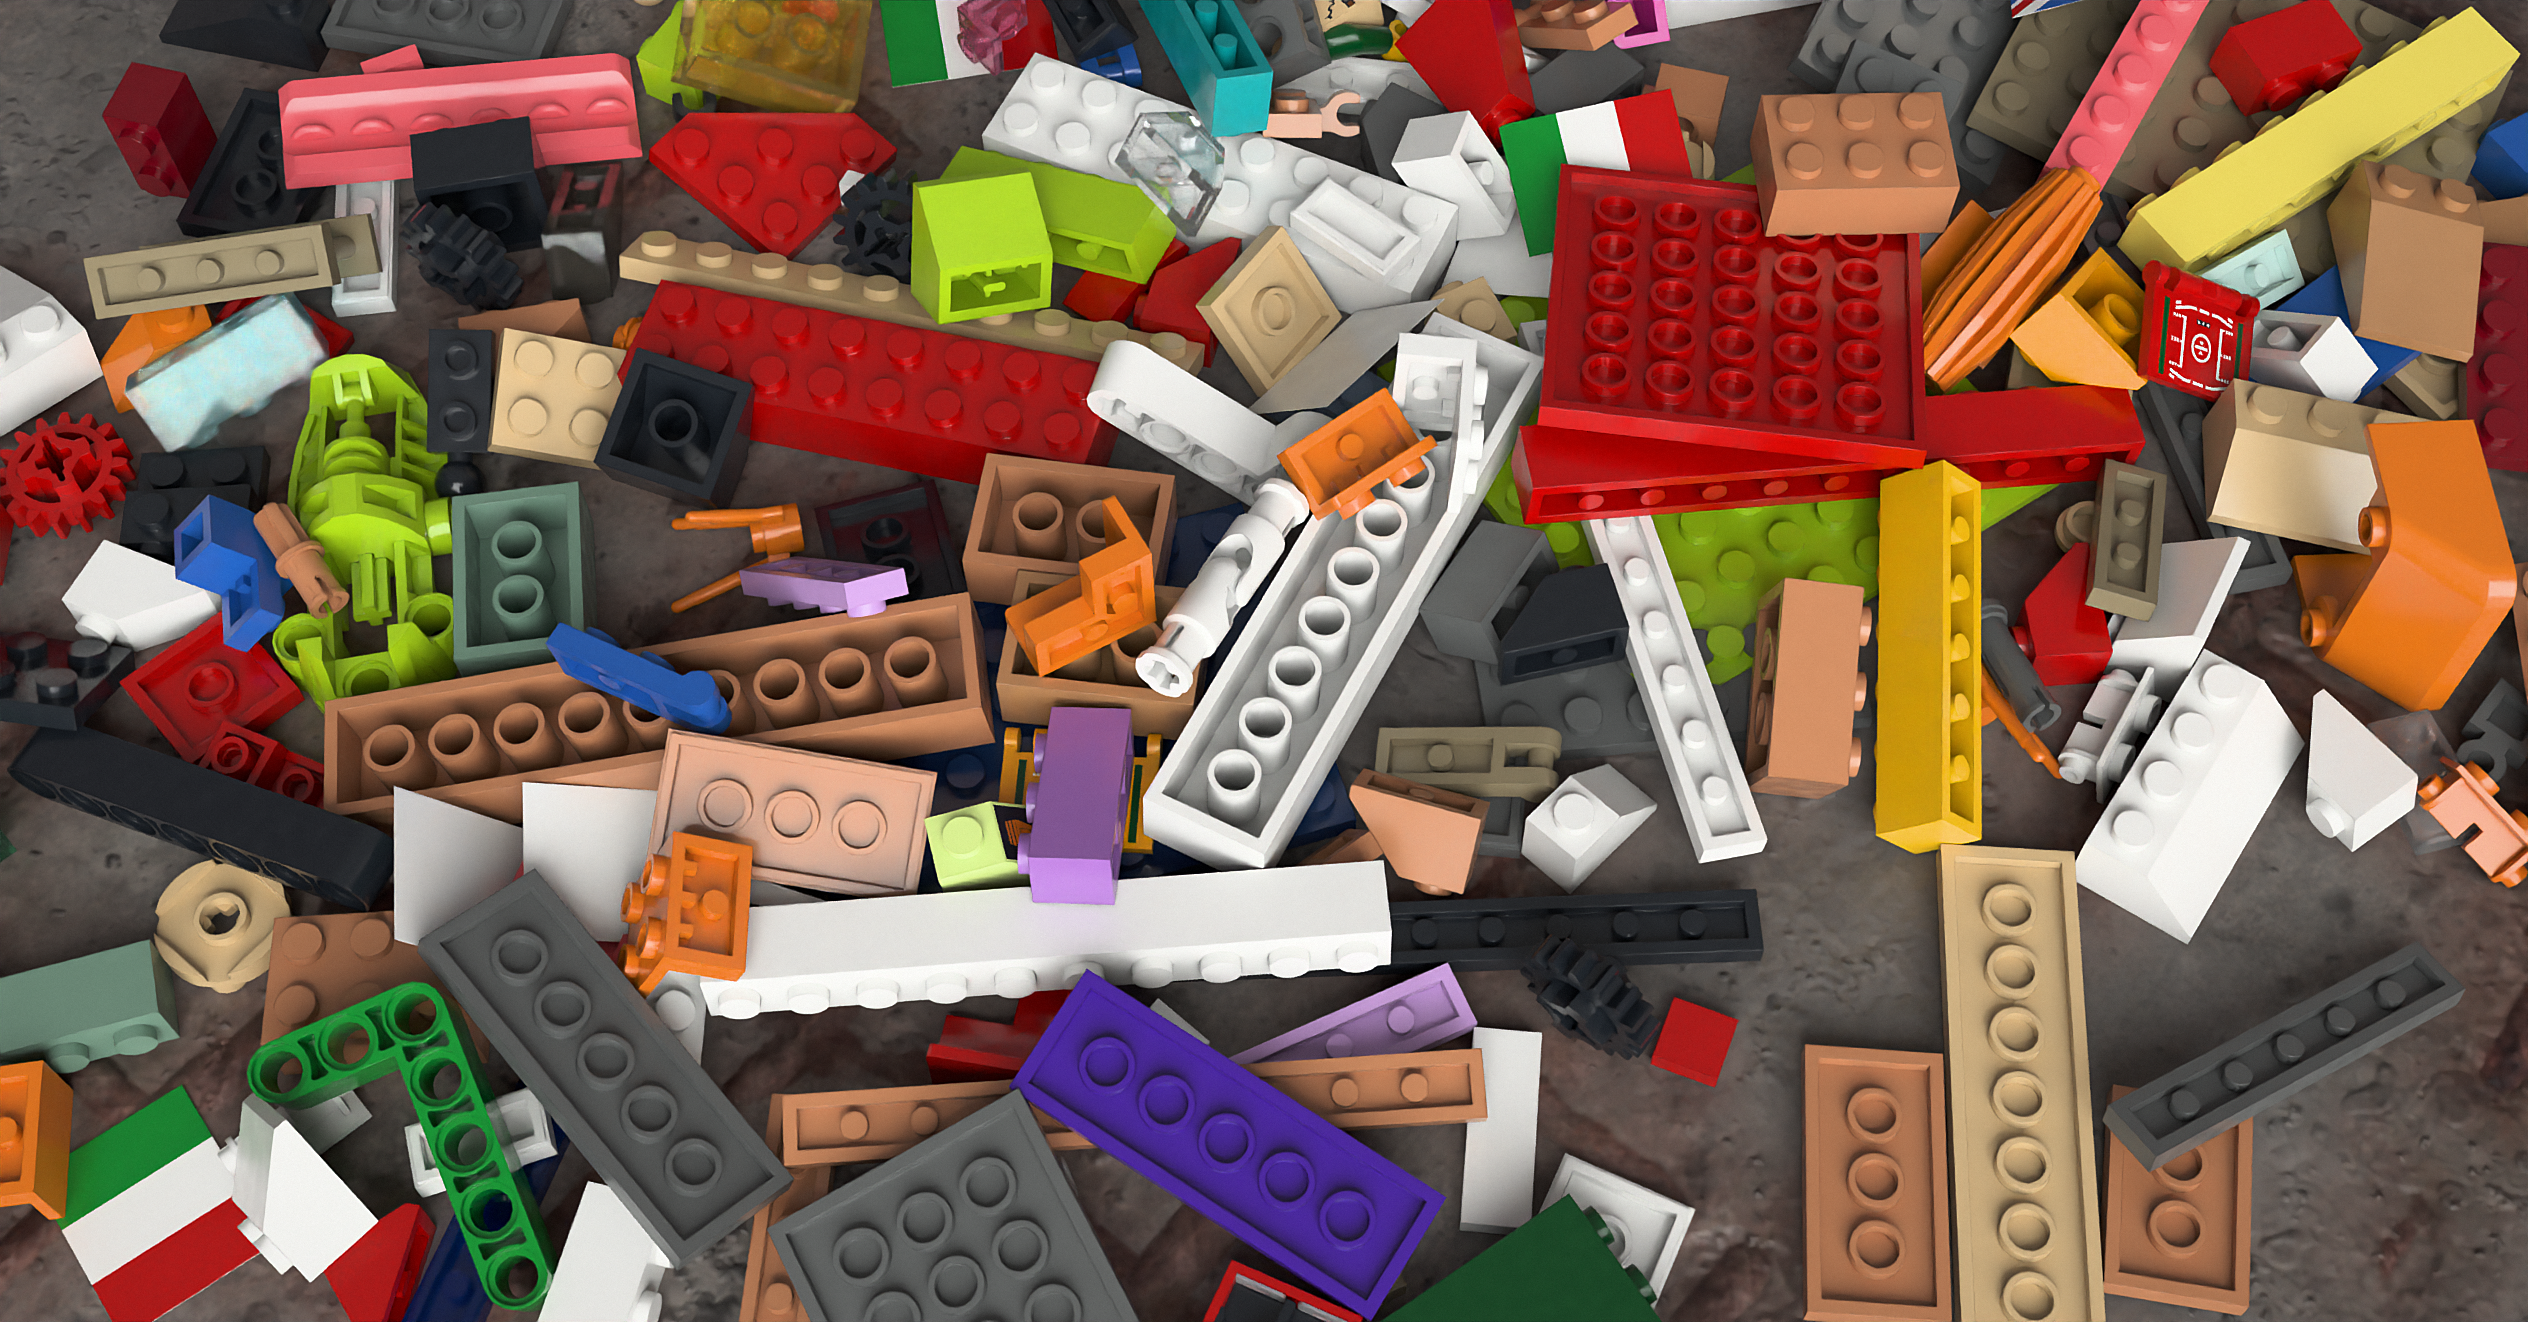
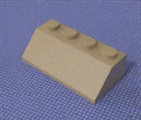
(2290, 463)

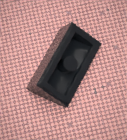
(1092, 26)

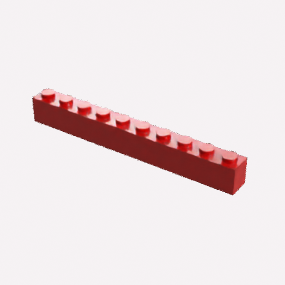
(1992, 436)

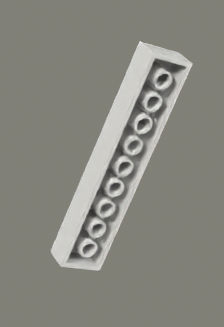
(1325, 642)

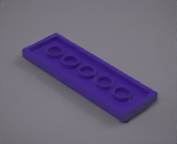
(1228, 1145)

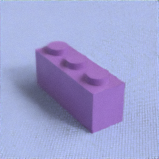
(1078, 806)

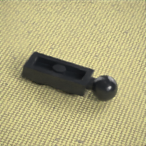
(460, 406)

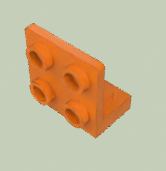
(688, 912)

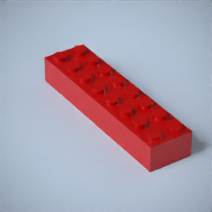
(881, 386)

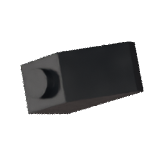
(1566, 626)

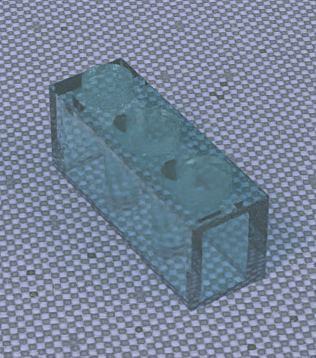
(227, 370)

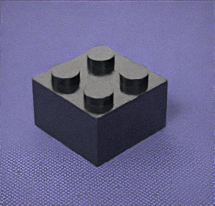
(488, 174)

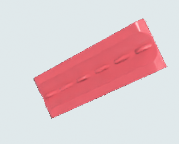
(363, 123)

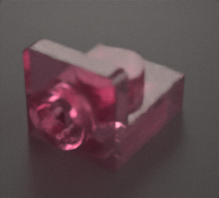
(985, 25)

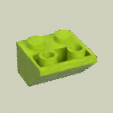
(979, 246)

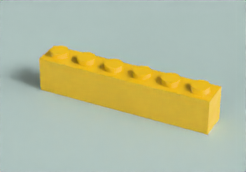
(1929, 659)

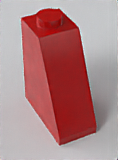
(1472, 61)

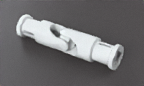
(1222, 587)

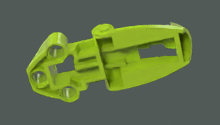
(374, 523)

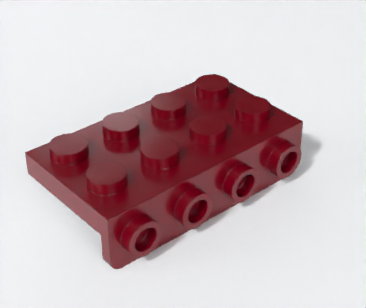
(2496, 376)

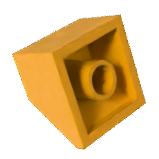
(2087, 327)

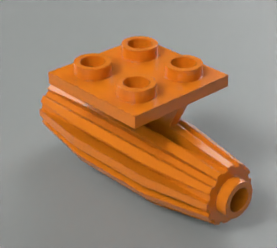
(1993, 271)

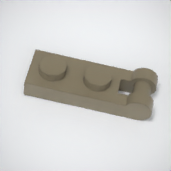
(1473, 759)

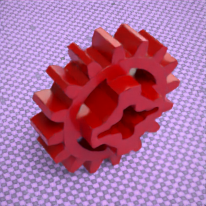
(64, 475)

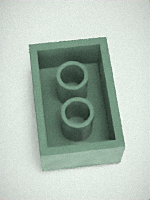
(519, 572)

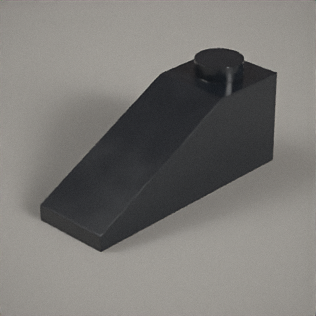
(255, 30)

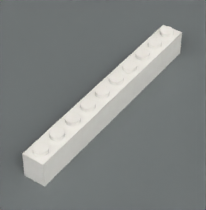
(1011, 947)

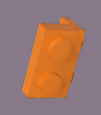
(1354, 454)

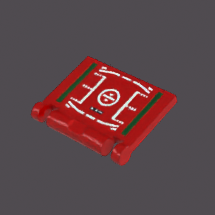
(2194, 332)

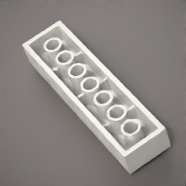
(1083, 120)

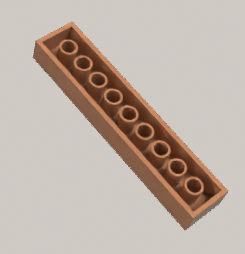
(820, 684)

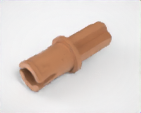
(300, 559)

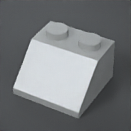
(2190, 595)
(291, 1196)

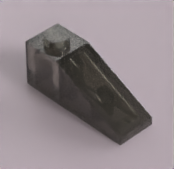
(585, 232)

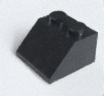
(678, 431)

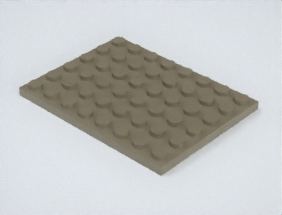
(2192, 115)

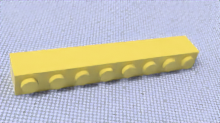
(2319, 146)

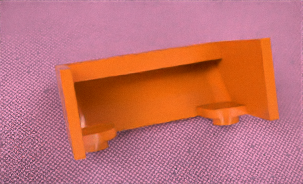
(2435, 571)

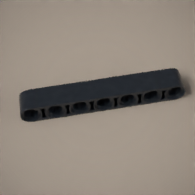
(208, 813)

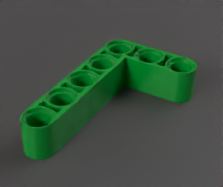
(443, 1121)

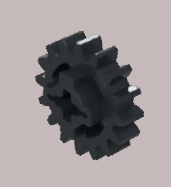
(882, 207)
(461, 258)
(1590, 997)

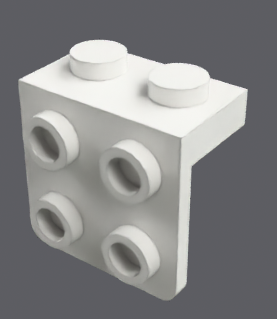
(1444, 391)

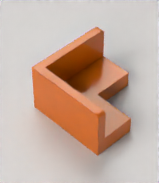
(1094, 607)
(34, 1137)

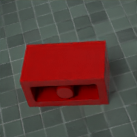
(2285, 56)

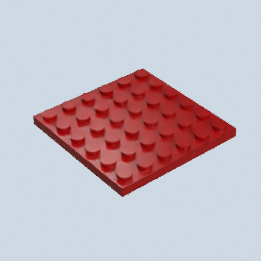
(1708, 333)

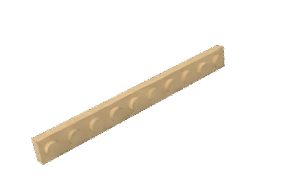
(879, 297)

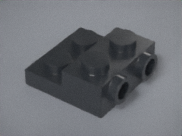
(178, 482)

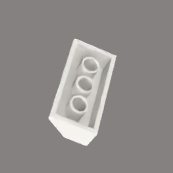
(2191, 798)

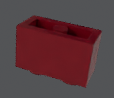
(160, 129)

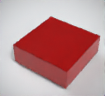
(1694, 1042)

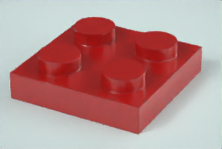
(202, 683)

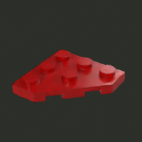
(770, 172)

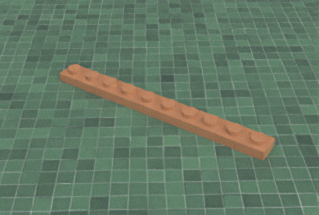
(1344, 1091)

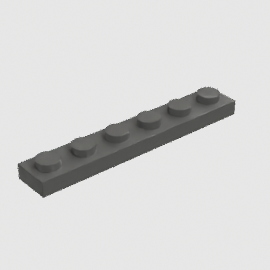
(2282, 1056)

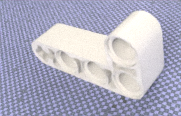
(1193, 420)

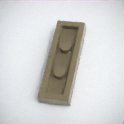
(2126, 540)

